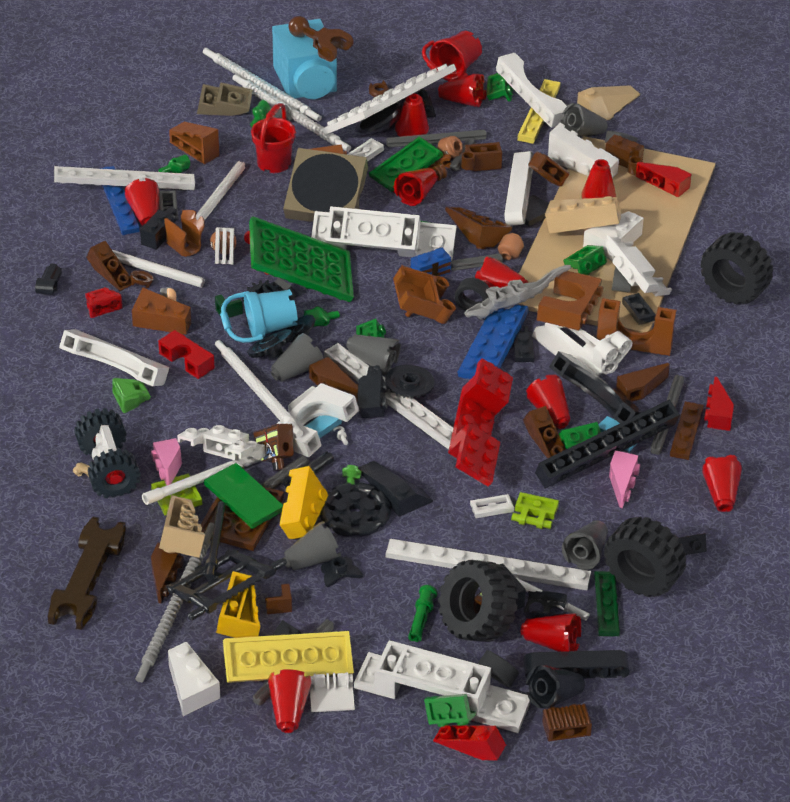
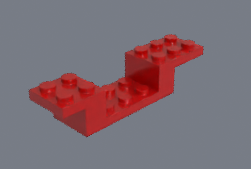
(471, 436)

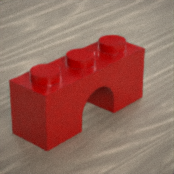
(197, 360)

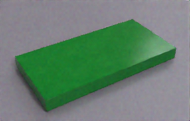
(414, 156)
(243, 495)

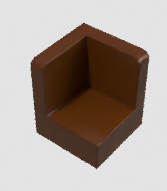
(281, 603)

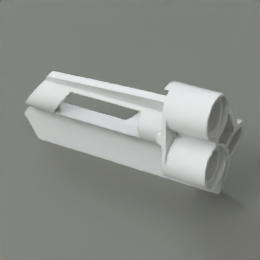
(596, 355)

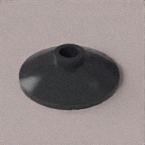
(304, 326)

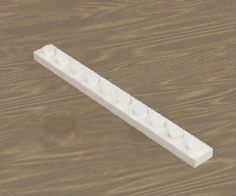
(405, 406)
(519, 568)

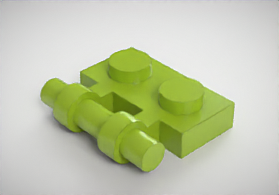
(535, 506)

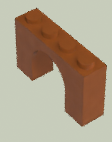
(571, 313)
(657, 340)

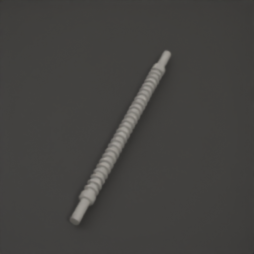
(172, 610)

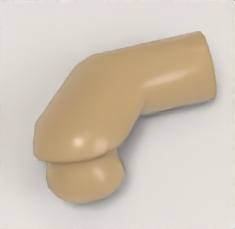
(80, 469)

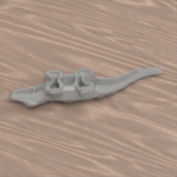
(512, 294)

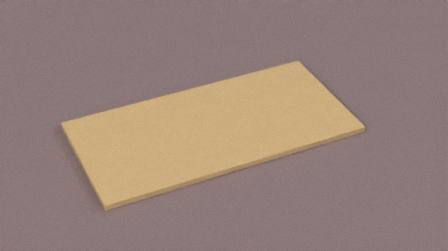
(662, 239)

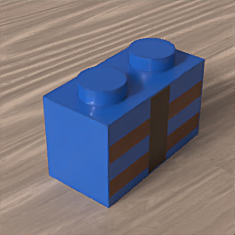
(433, 262)

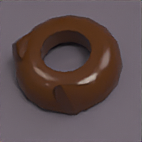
(372, 88)
(137, 275)

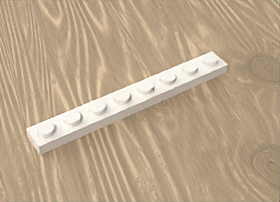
(122, 177)

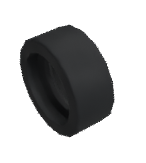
(470, 284)
(500, 668)

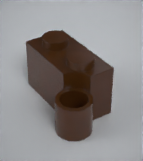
(626, 151)
(482, 157)

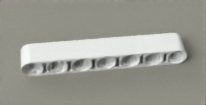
(518, 189)

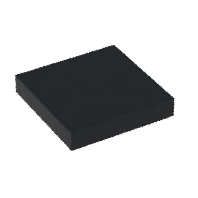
(535, 210)

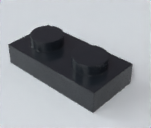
(638, 308)

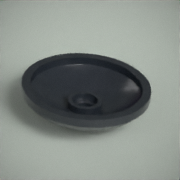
(381, 120)

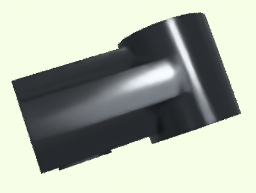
(49, 281)

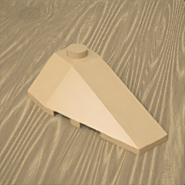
(607, 100)

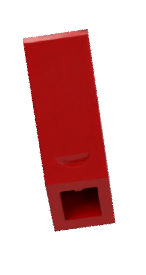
(664, 177)
(720, 407)
(477, 741)

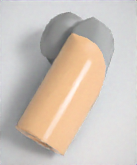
(168, 292)

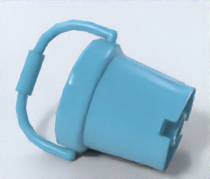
(264, 313)

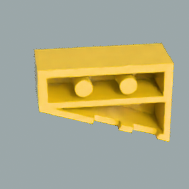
(303, 504)

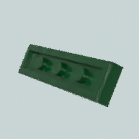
(606, 604)

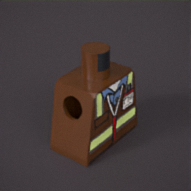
(277, 442)

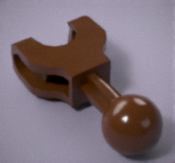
(324, 40)

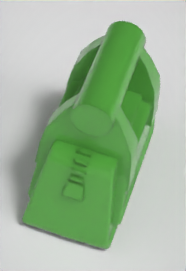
(129, 393)

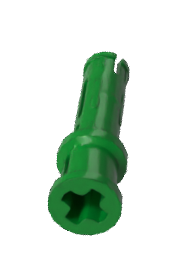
(423, 606)

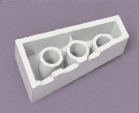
(576, 153)

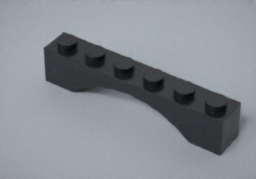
(581, 376)

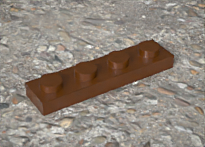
(686, 430)

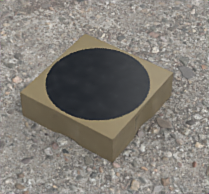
(324, 181)

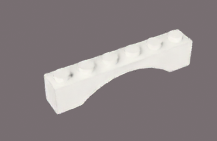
(547, 107)
(97, 349)

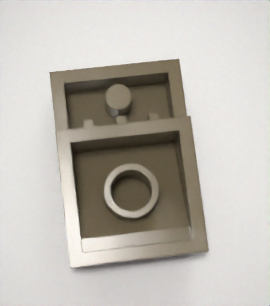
(224, 100)

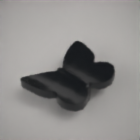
(339, 568)

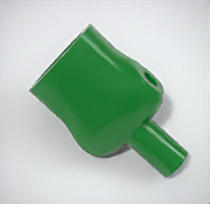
(260, 111)
(176, 165)
(321, 317)

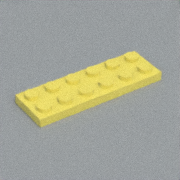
(311, 653)

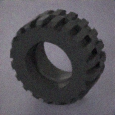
(751, 260)
(662, 561)
(497, 600)

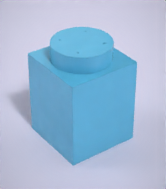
(300, 66)

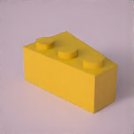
(239, 614)

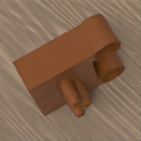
(422, 293)

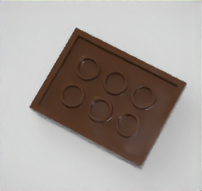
(234, 529)

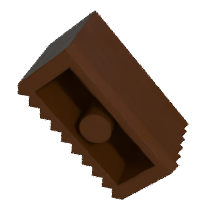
(548, 169)
(566, 722)

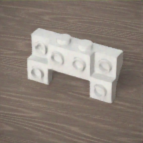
(635, 267)
(224, 442)

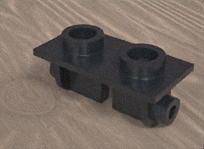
(429, 109)
(694, 543)

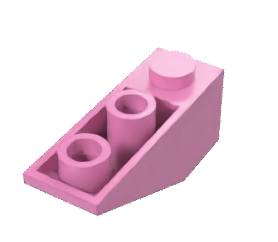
(167, 459)
(622, 473)

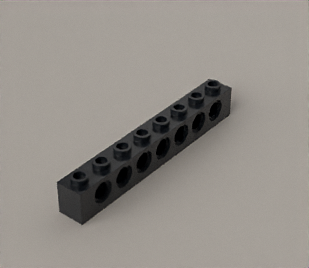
(605, 443)

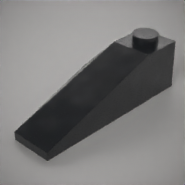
(401, 493)

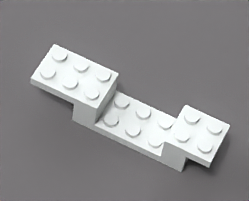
(383, 231)
(442, 676)

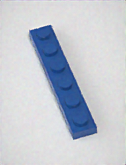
(121, 208)

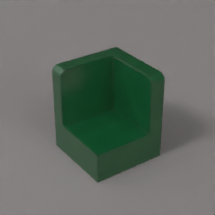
(233, 308)

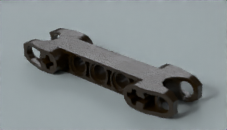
(97, 547)

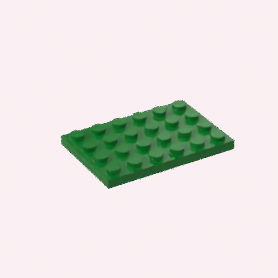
(300, 259)

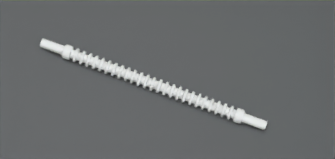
(245, 74)
(297, 116)
(259, 389)

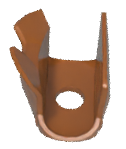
(189, 234)

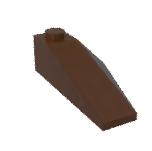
(478, 228)

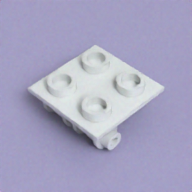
(332, 692)

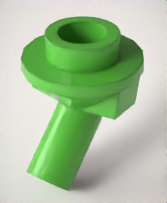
(351, 472)

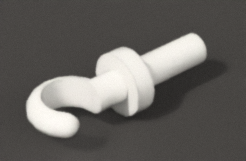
(341, 435)

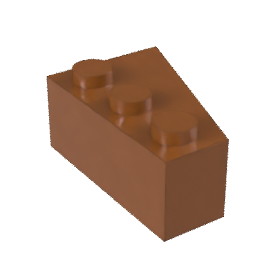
(196, 140)
(160, 313)

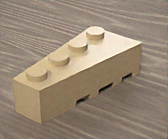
(582, 213)
(181, 529)

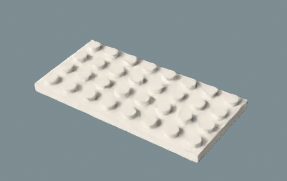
(388, 98)

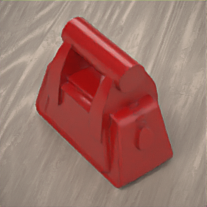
(103, 302)

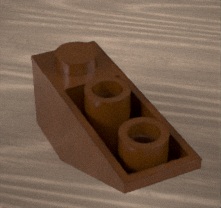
(108, 265)
(329, 373)
(642, 382)
(543, 431)
(164, 570)

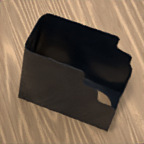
(542, 598)

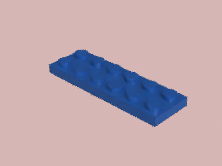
(494, 339)

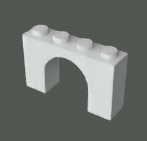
(320, 402)

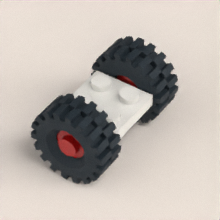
(102, 437)

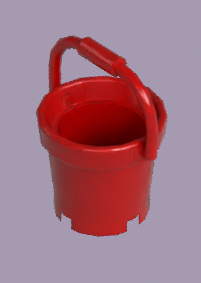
(457, 50)
(274, 141)

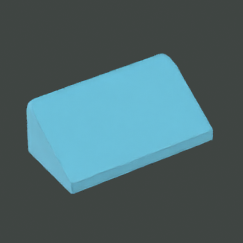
(324, 424)

